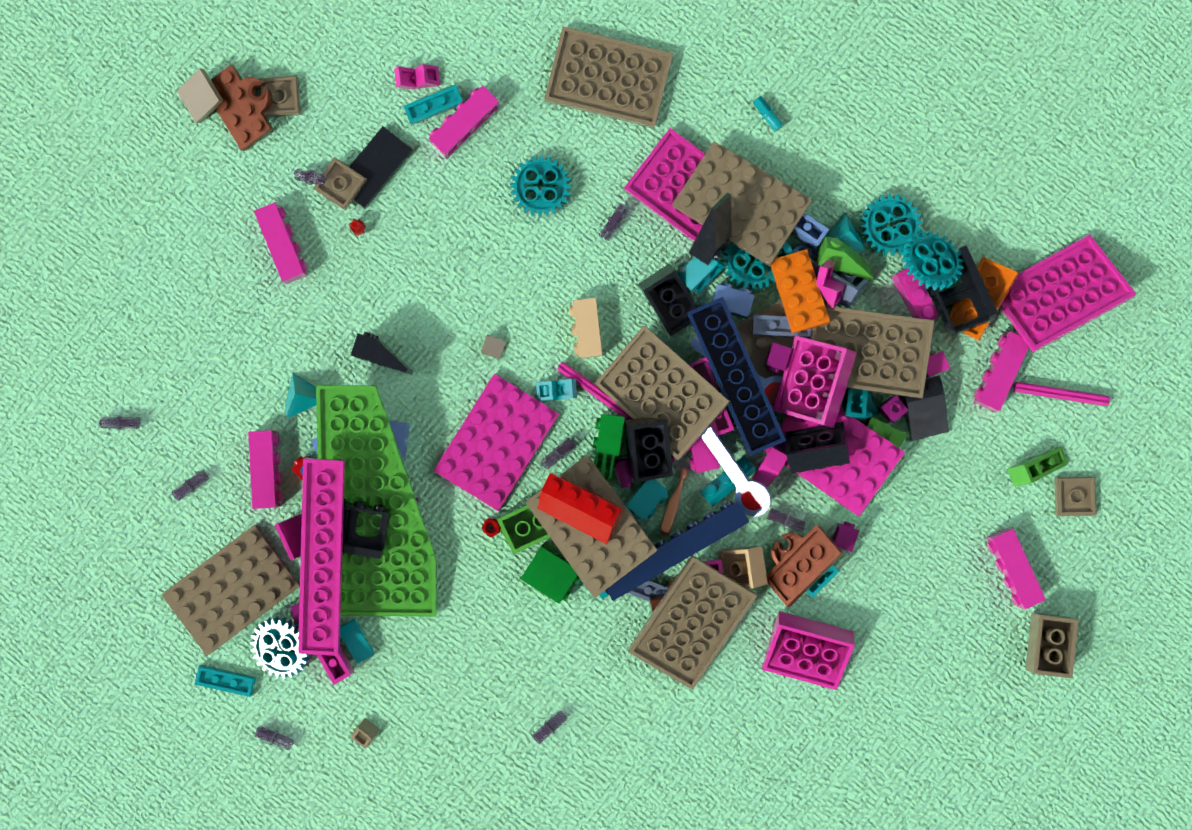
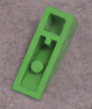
(845, 258)
(1037, 467)

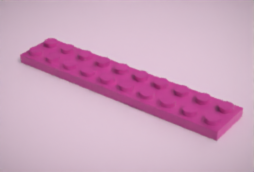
(321, 556)

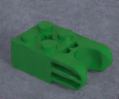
(607, 442)

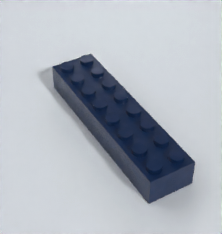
(736, 376)
(682, 546)

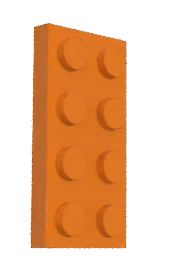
(998, 282)
(799, 292)

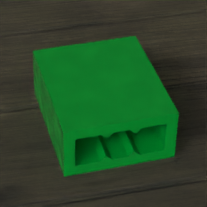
(550, 575)

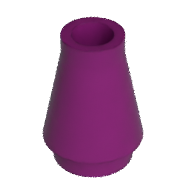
(622, 470)

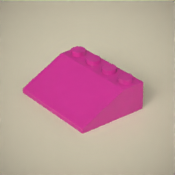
(814, 381)
(808, 650)

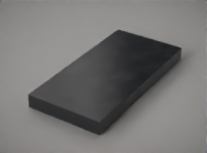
(379, 163)

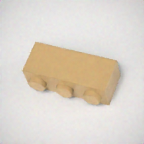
(586, 328)

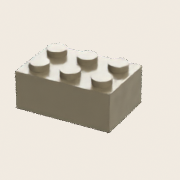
(1051, 645)

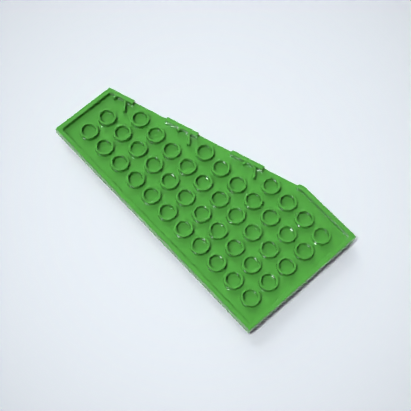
(404, 580)

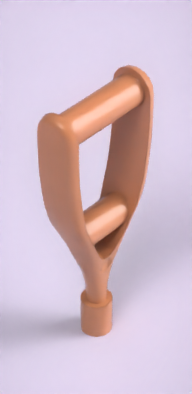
(672, 506)

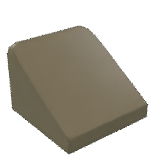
(493, 347)
(365, 733)

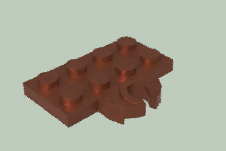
(242, 108)
(801, 563)

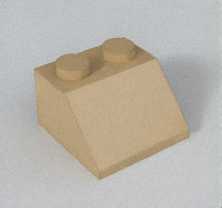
(744, 565)

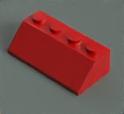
(579, 507)

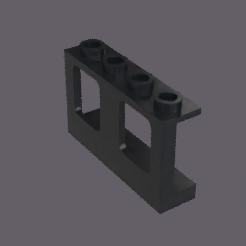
(970, 288)
(361, 544)

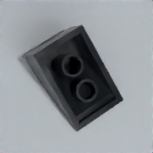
(714, 233)
(668, 298)
(370, 349)
(927, 415)

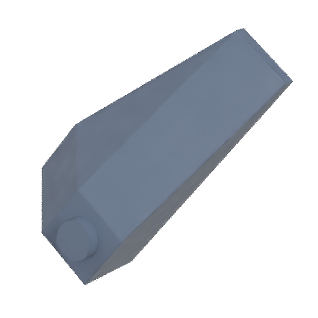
(853, 284)

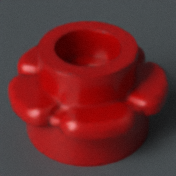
(357, 227)
(486, 527)

